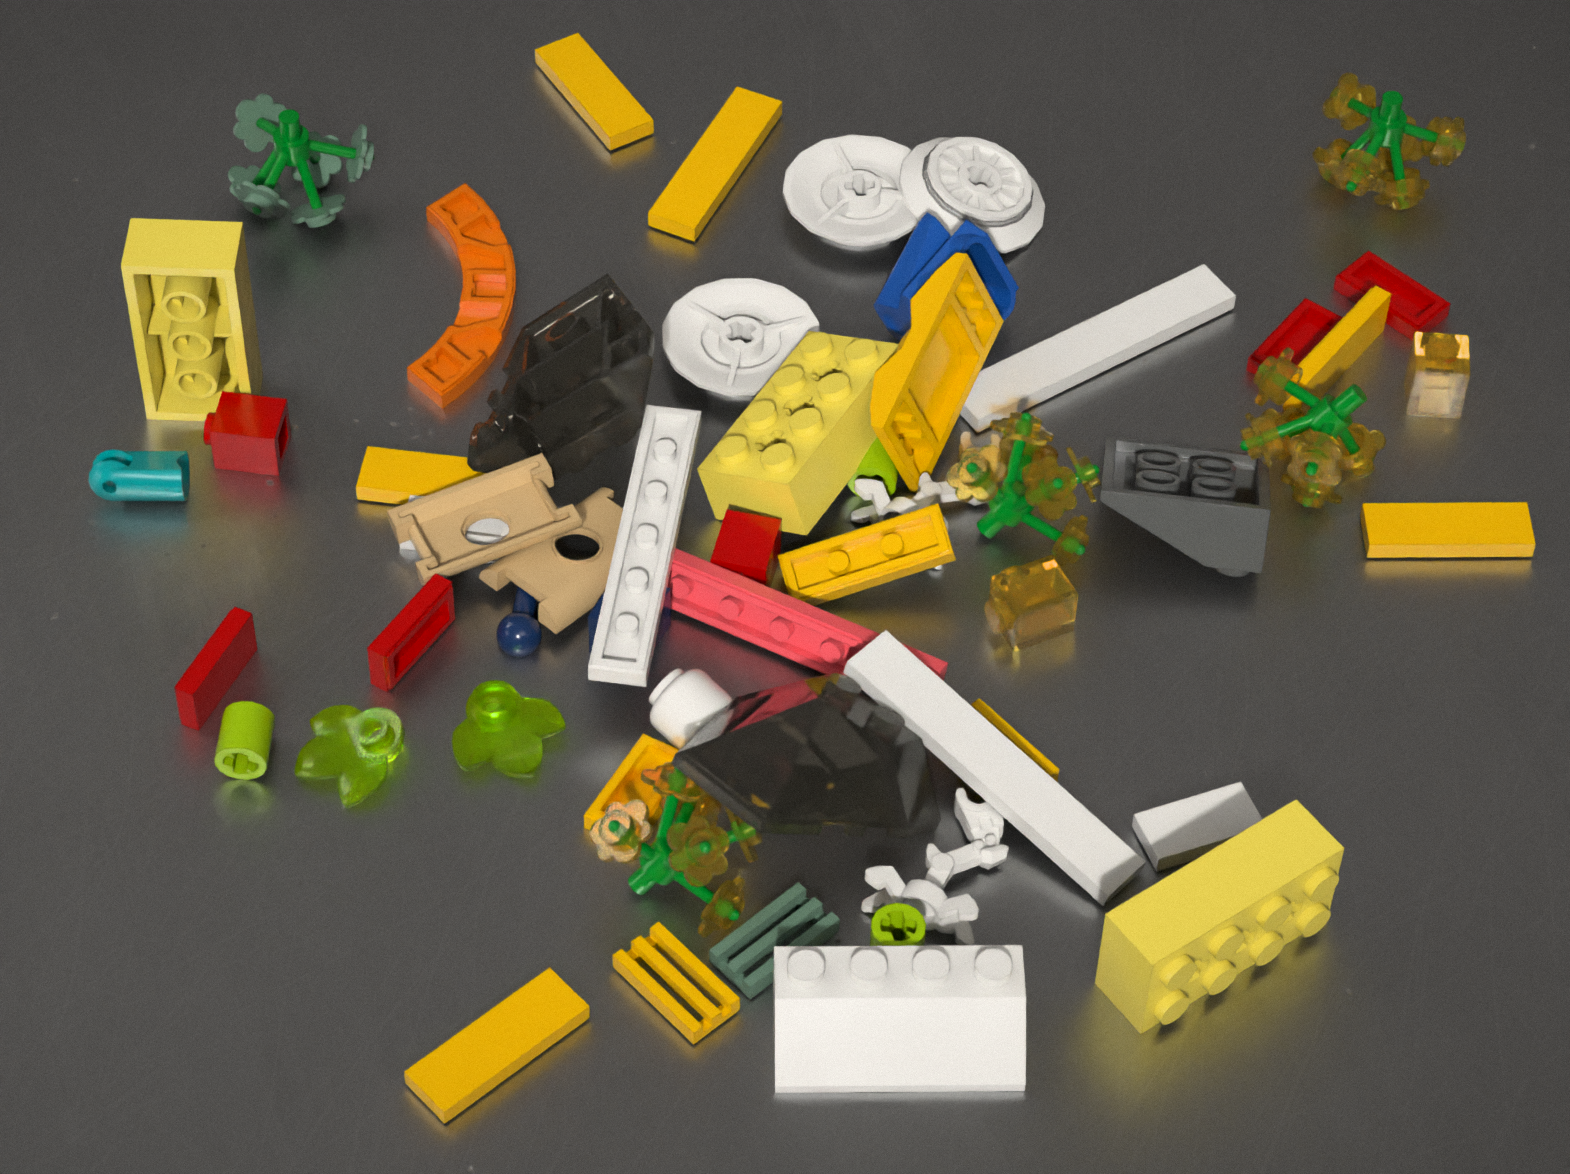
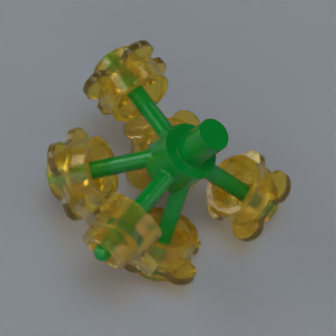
(1392, 137)
(1319, 440)

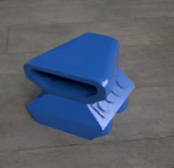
(928, 250)

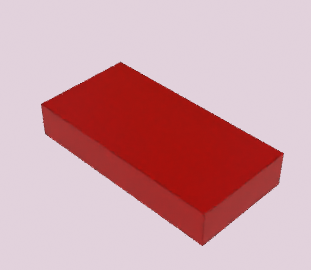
(1411, 304)
(1299, 331)
(411, 633)
(216, 668)

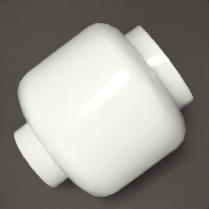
(685, 704)

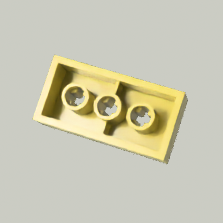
(190, 315)
(799, 434)
(1218, 917)

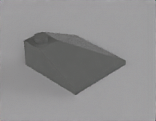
(1193, 498)

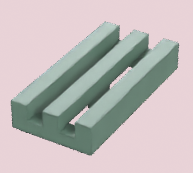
(766, 919)

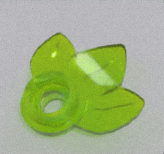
(508, 736)
(347, 752)

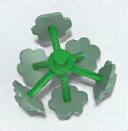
(308, 153)

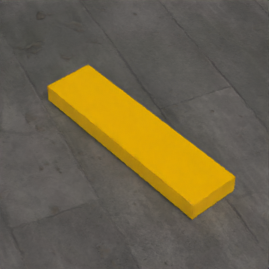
(715, 164)

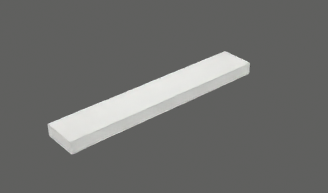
(1096, 345)
(645, 546)
(995, 768)

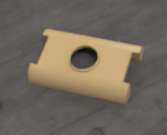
(511, 494)
(561, 584)

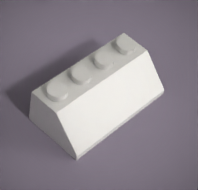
(899, 1018)

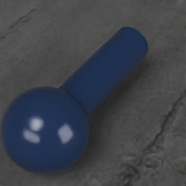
(519, 631)

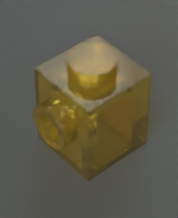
(1437, 375)
(1031, 603)

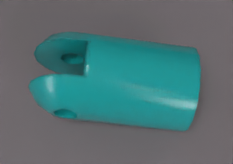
(141, 475)

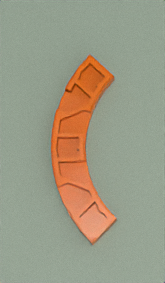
(485, 299)

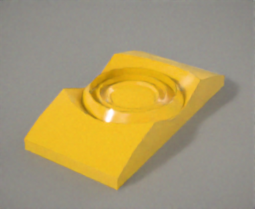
(934, 367)

